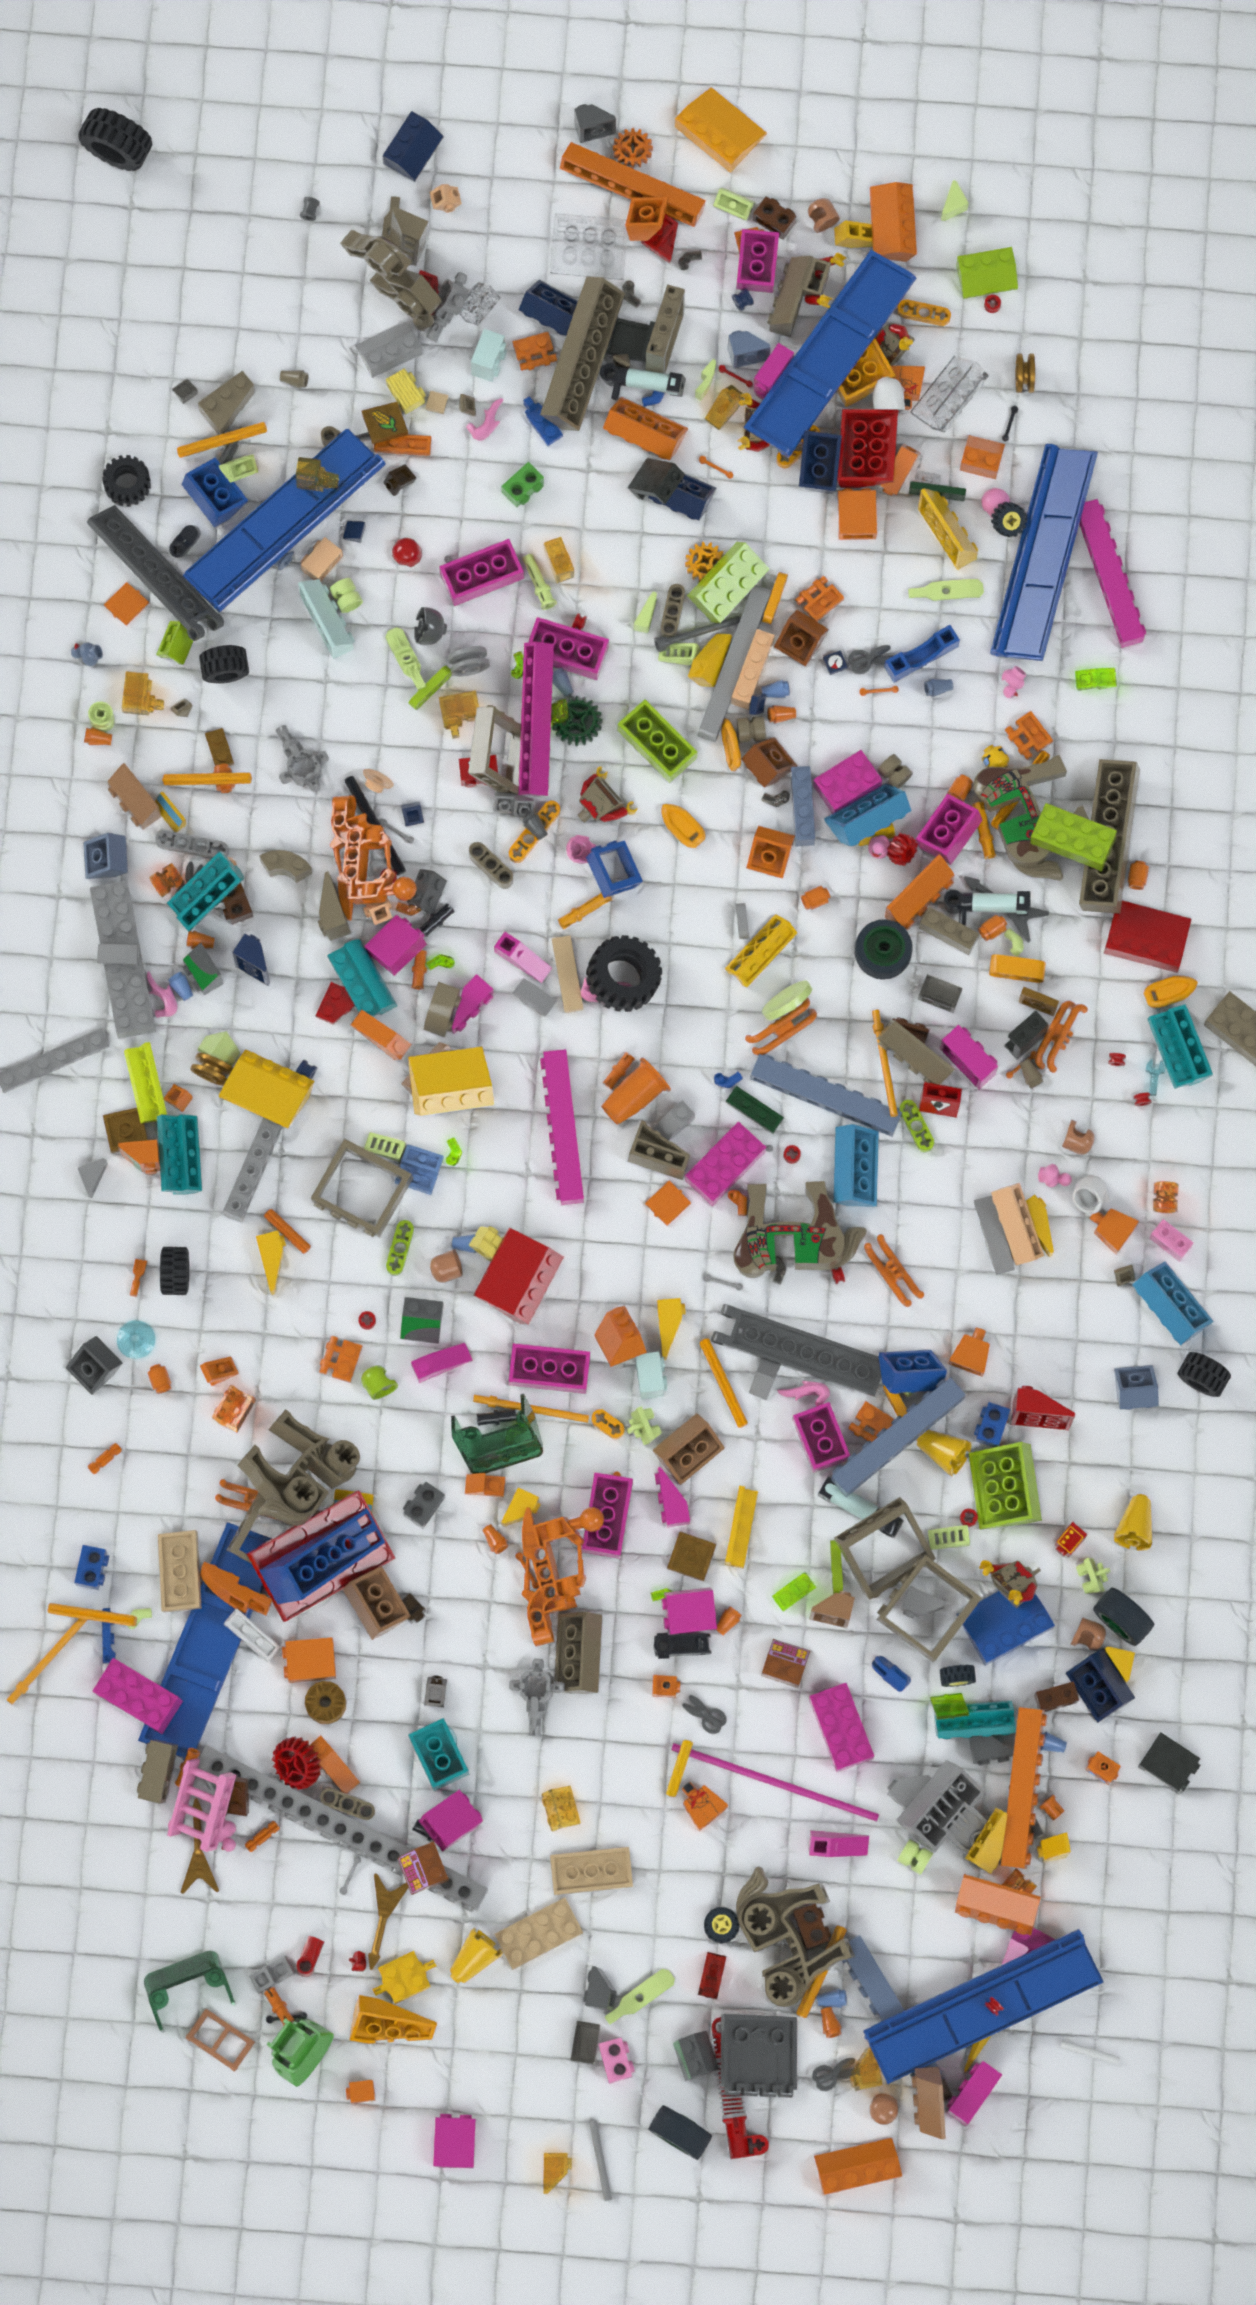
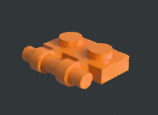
(533, 346)
(823, 603)
(1033, 731)
(346, 1361)
(870, 1417)

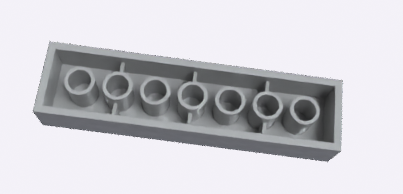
(125, 982)

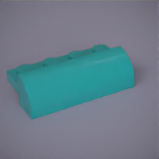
(205, 890)
(362, 979)
(1180, 1047)
(179, 1154)
(983, 1720)

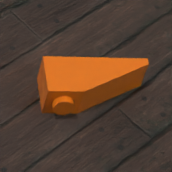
(381, 1035)
(334, 1766)

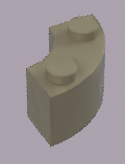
(285, 863)
(442, 1009)

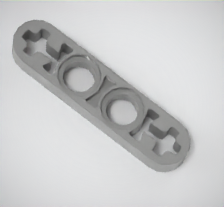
(192, 843)

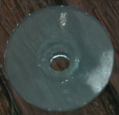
(139, 1348)

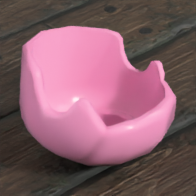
(992, 499)
(578, 848)

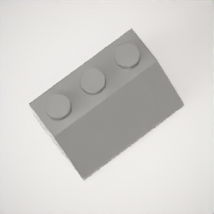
(389, 349)

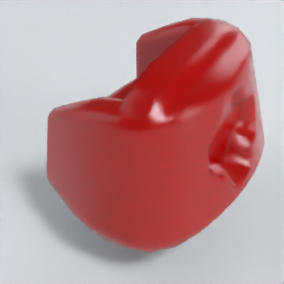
(358, 1961)

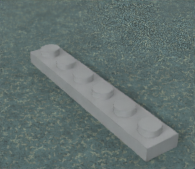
(53, 1060)

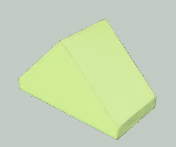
(955, 202)

